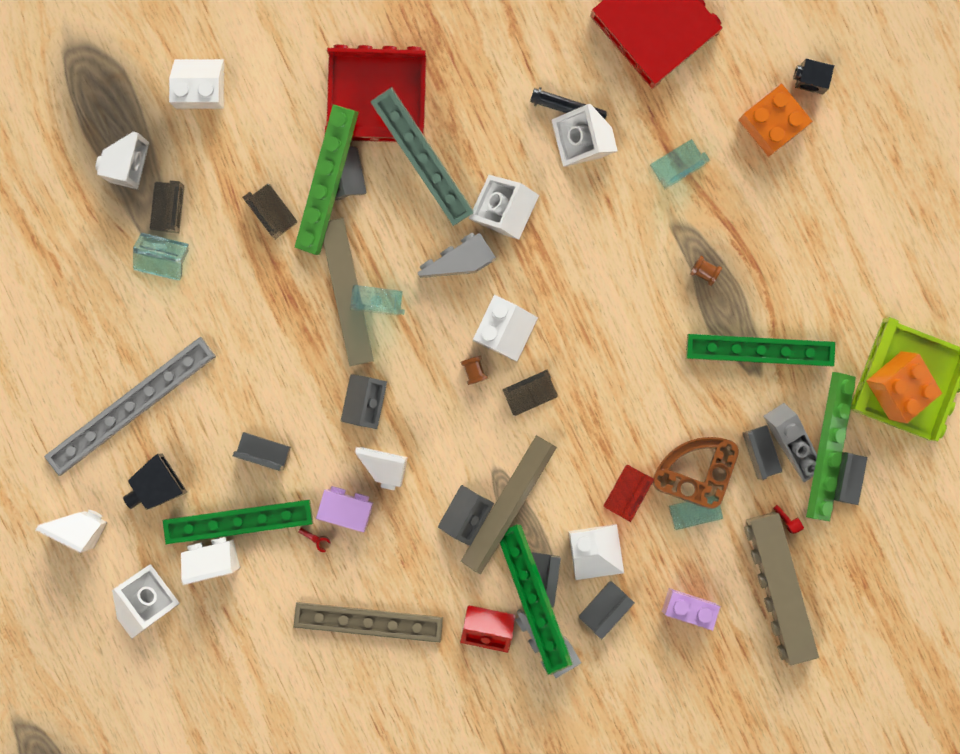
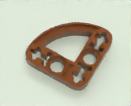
(701, 488)

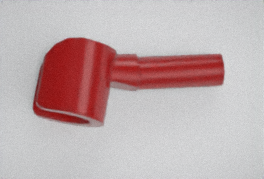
(792, 526)
(314, 538)

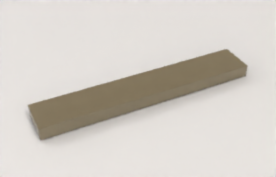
(343, 279)
(508, 504)
(368, 622)

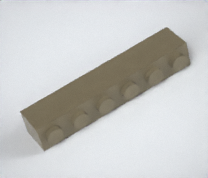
(782, 588)

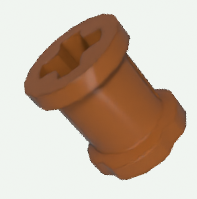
(706, 270)
(474, 370)

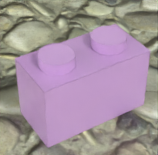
(345, 509)
(690, 609)

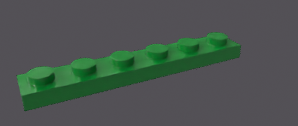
(760, 350)
(237, 521)
(535, 600)

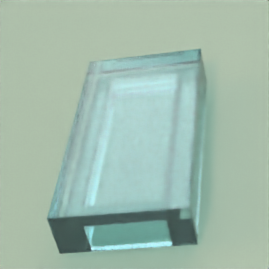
(689, 514)

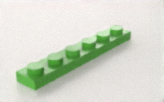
(326, 179)
(831, 446)

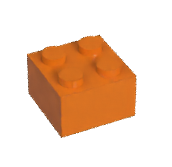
(775, 120)
(904, 387)

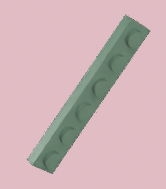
(422, 156)

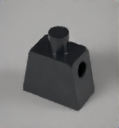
(154, 484)

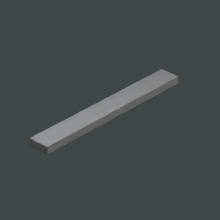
(130, 406)

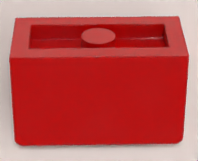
(488, 629)

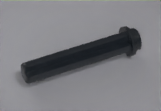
(558, 103)

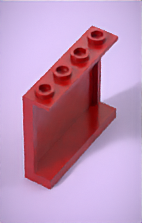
(656, 33)
(364, 74)

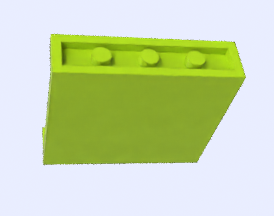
(941, 360)

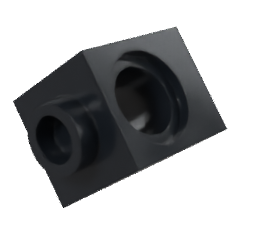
(813, 76)

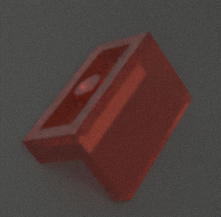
(628, 492)

